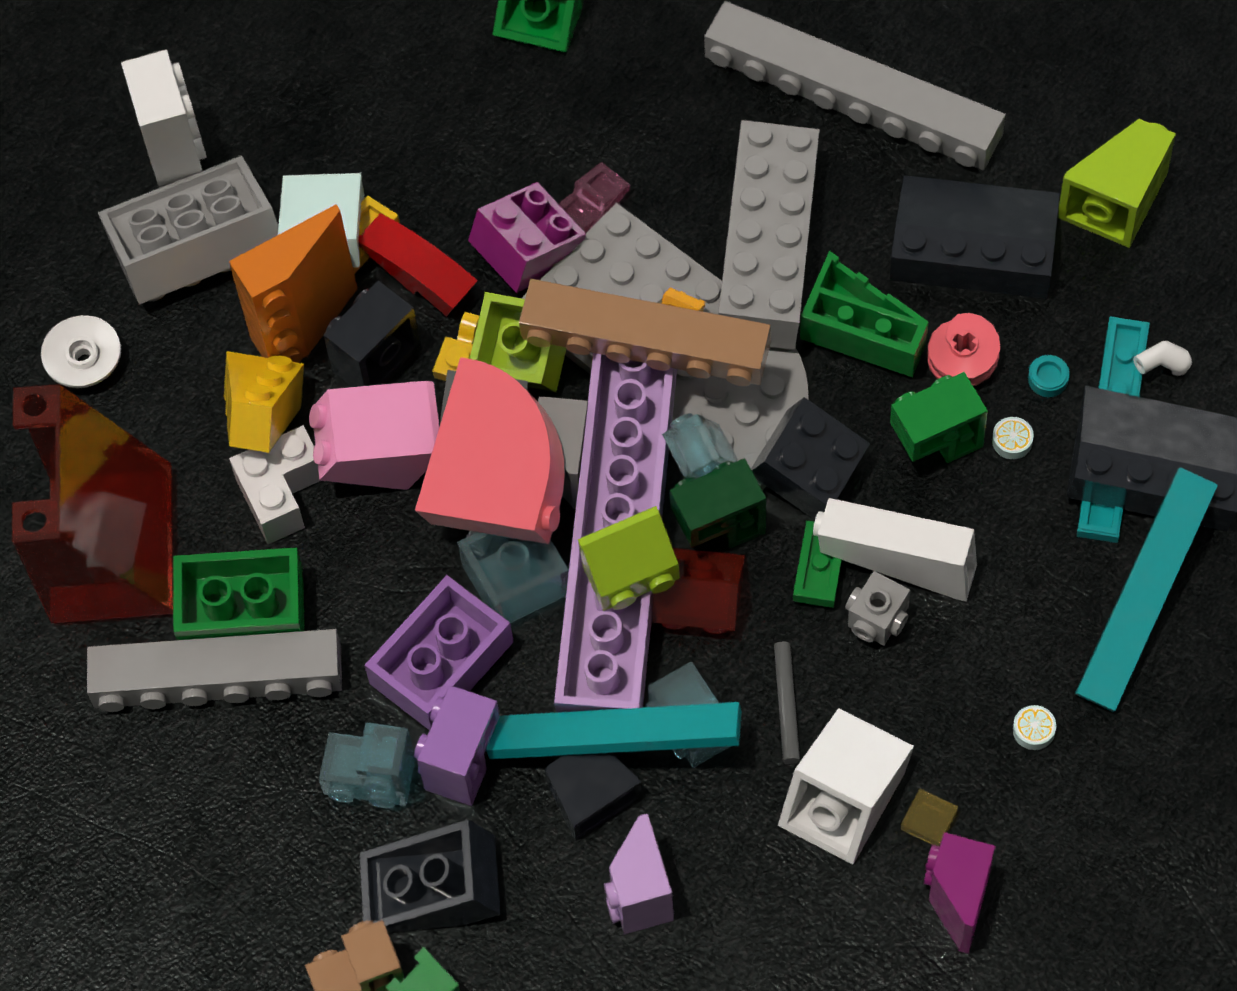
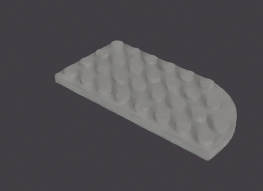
(637, 263)

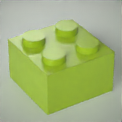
(501, 345)

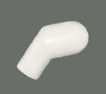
(1164, 354)

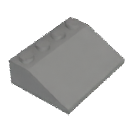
(189, 229)

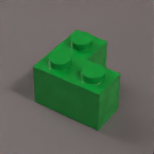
(941, 418)

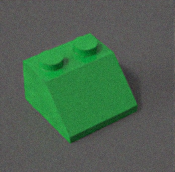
(538, 21)

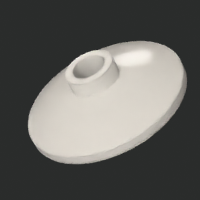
(76, 338)

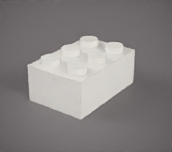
(165, 116)

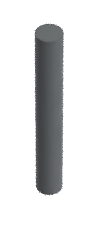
(786, 703)

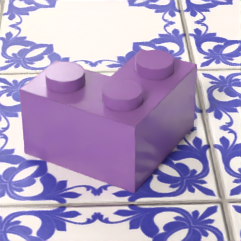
(454, 749)

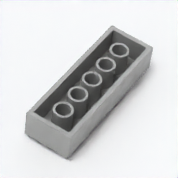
(769, 227)

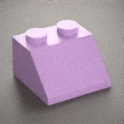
(639, 885)

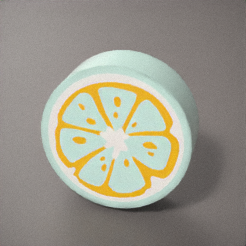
(1012, 438)
(1034, 727)

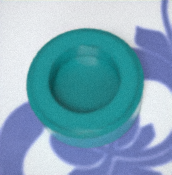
(1048, 376)

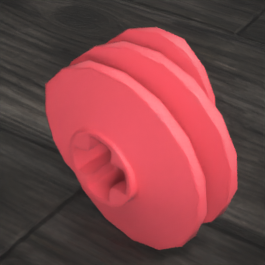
(966, 346)

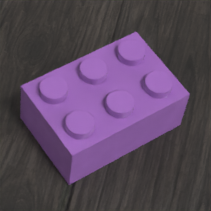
(441, 644)

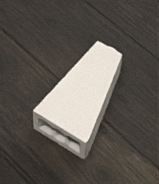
(900, 546)

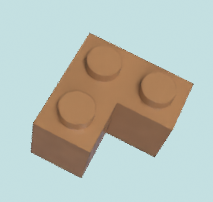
(364, 965)

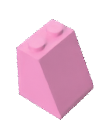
(375, 433)

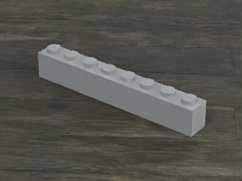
(854, 86)

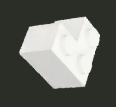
(272, 479)

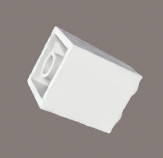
(844, 785)

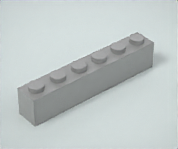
(214, 669)

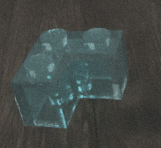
(369, 766)

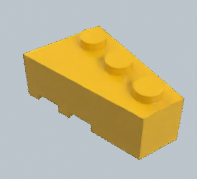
(260, 398)

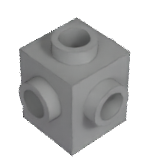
(878, 609)

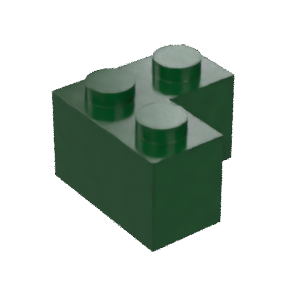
(720, 504)

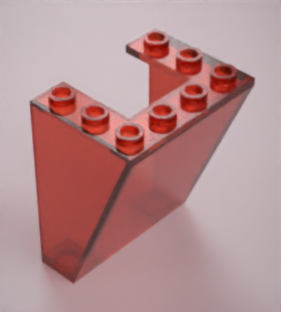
(106, 514)

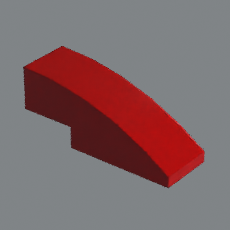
(416, 263)

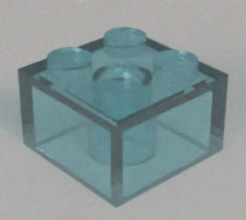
(513, 573)

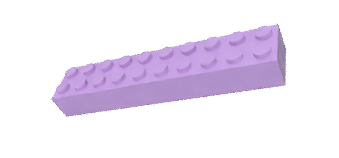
(619, 477)

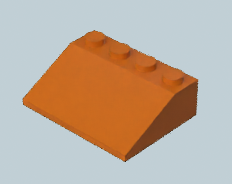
(295, 285)

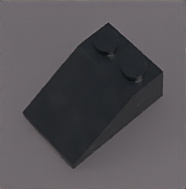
(432, 879)

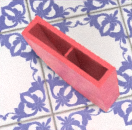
(494, 459)

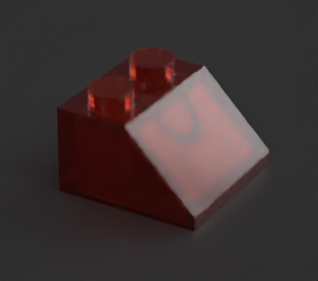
(704, 594)

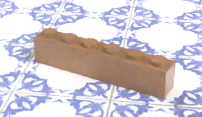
(645, 332)

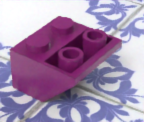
(524, 235)

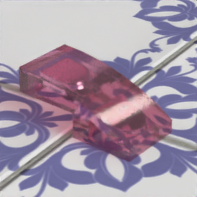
(594, 196)

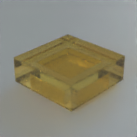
(929, 817)

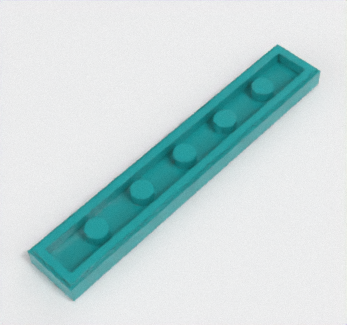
(1118, 374)
(1146, 589)
(616, 730)

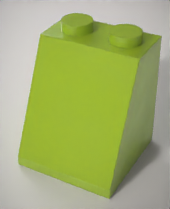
(1118, 182)

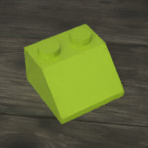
(629, 559)

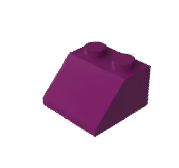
(958, 882)

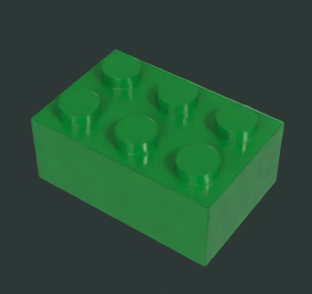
(238, 593)

